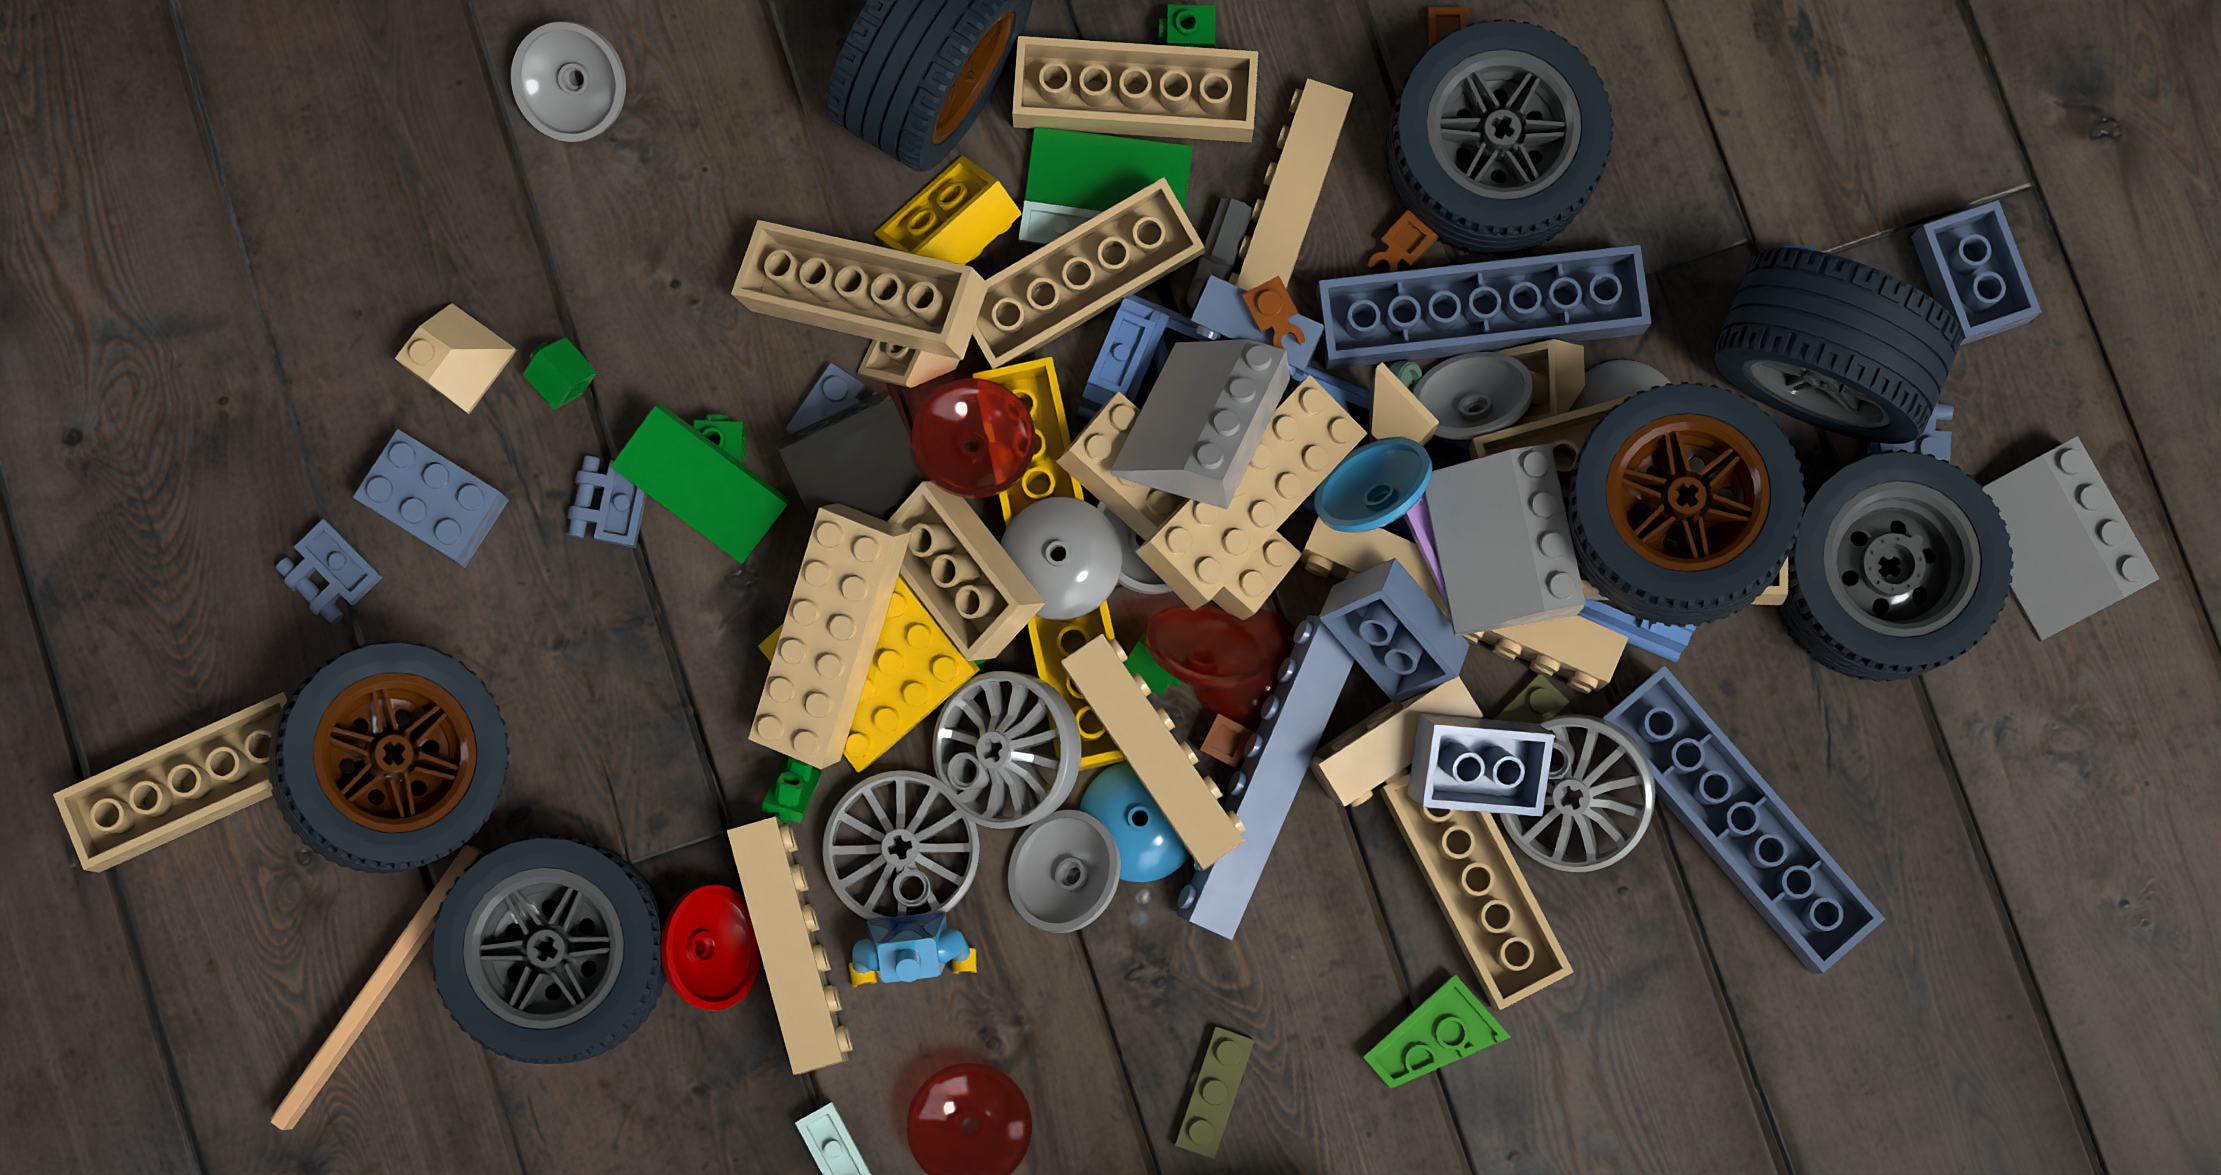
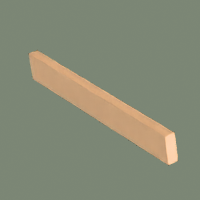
(370, 997)

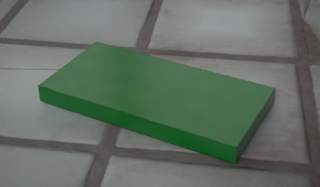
(1101, 169)
(700, 483)

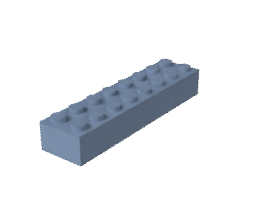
(1482, 306)
(1744, 824)

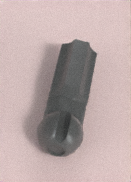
(1220, 247)

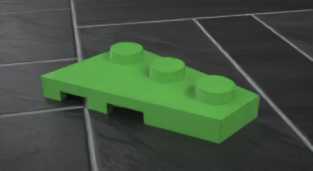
(1435, 1034)

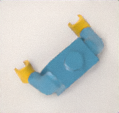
(909, 950)

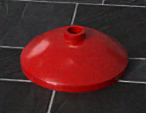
(710, 948)

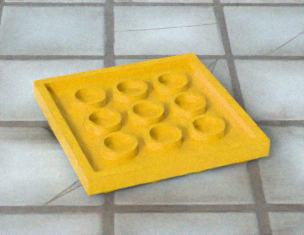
(907, 679)

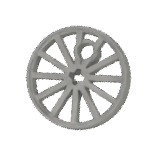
(1004, 749)
(1592, 801)
(906, 867)

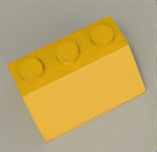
(952, 216)

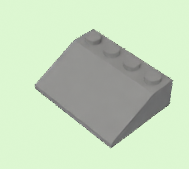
(1205, 419)
(2067, 540)
(1504, 541)

